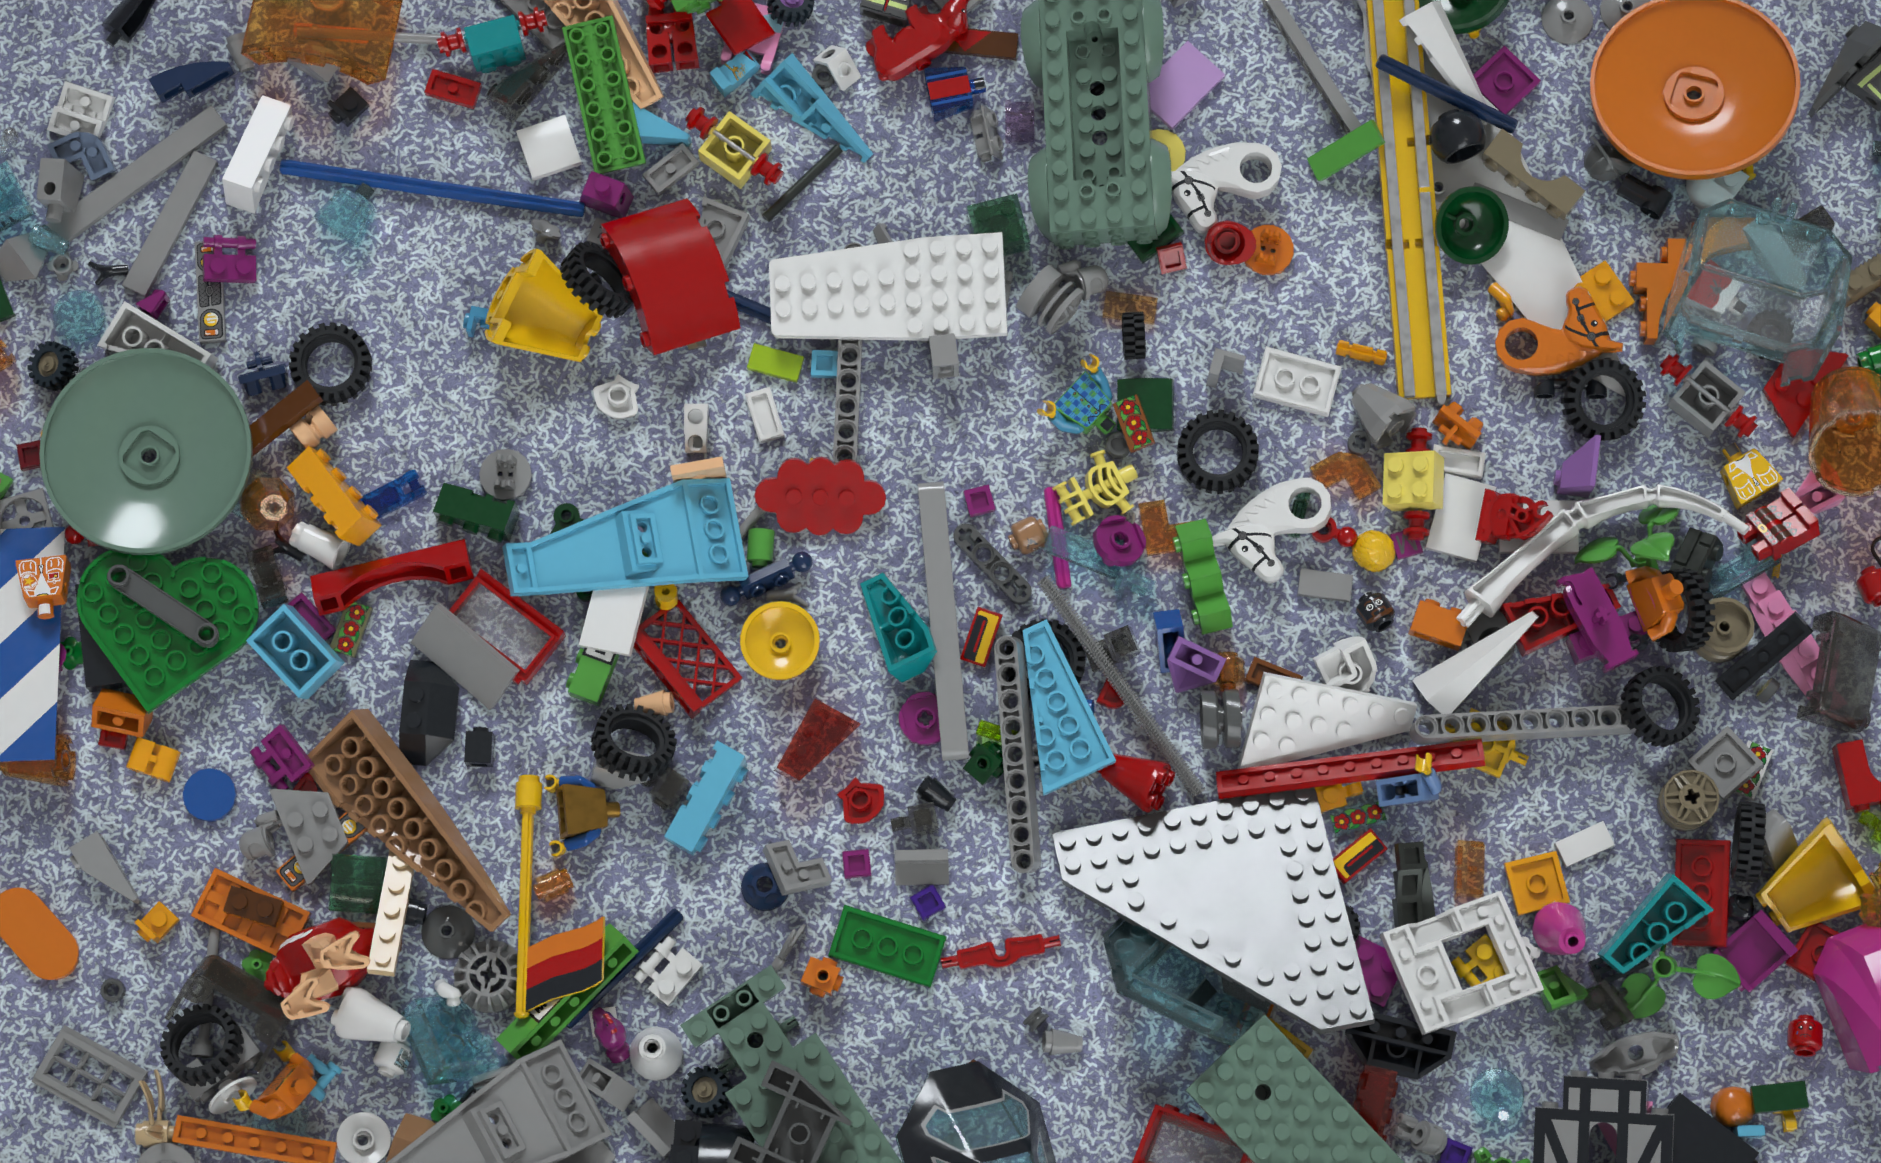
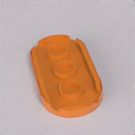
(37, 935)

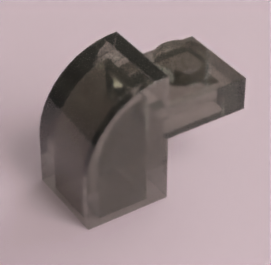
(267, 576)
(1119, 645)

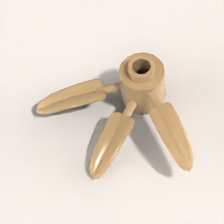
(154, 1131)

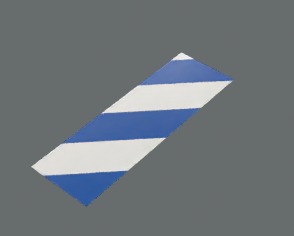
(27, 652)

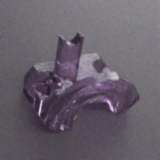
(1019, 121)

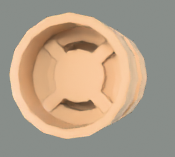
(313, 428)

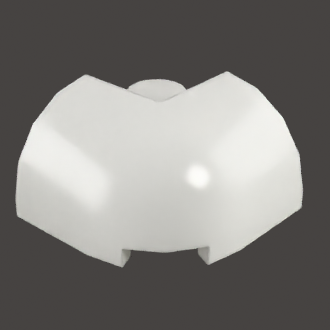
(1715, 190)
(1348, 665)

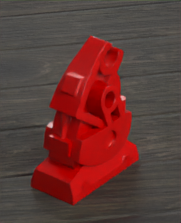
(1506, 519)

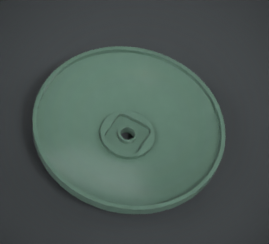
(136, 405)

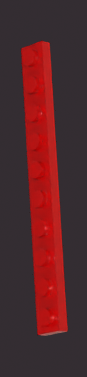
(1347, 769)

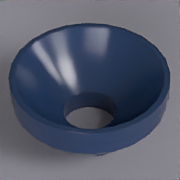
(761, 900)

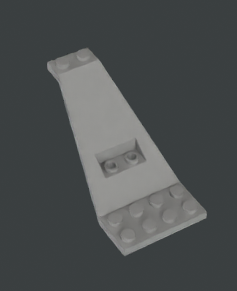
(537, 1111)

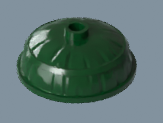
(1484, 226)

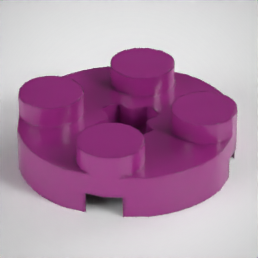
(1117, 554)
(912, 710)

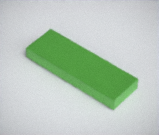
(1346, 150)

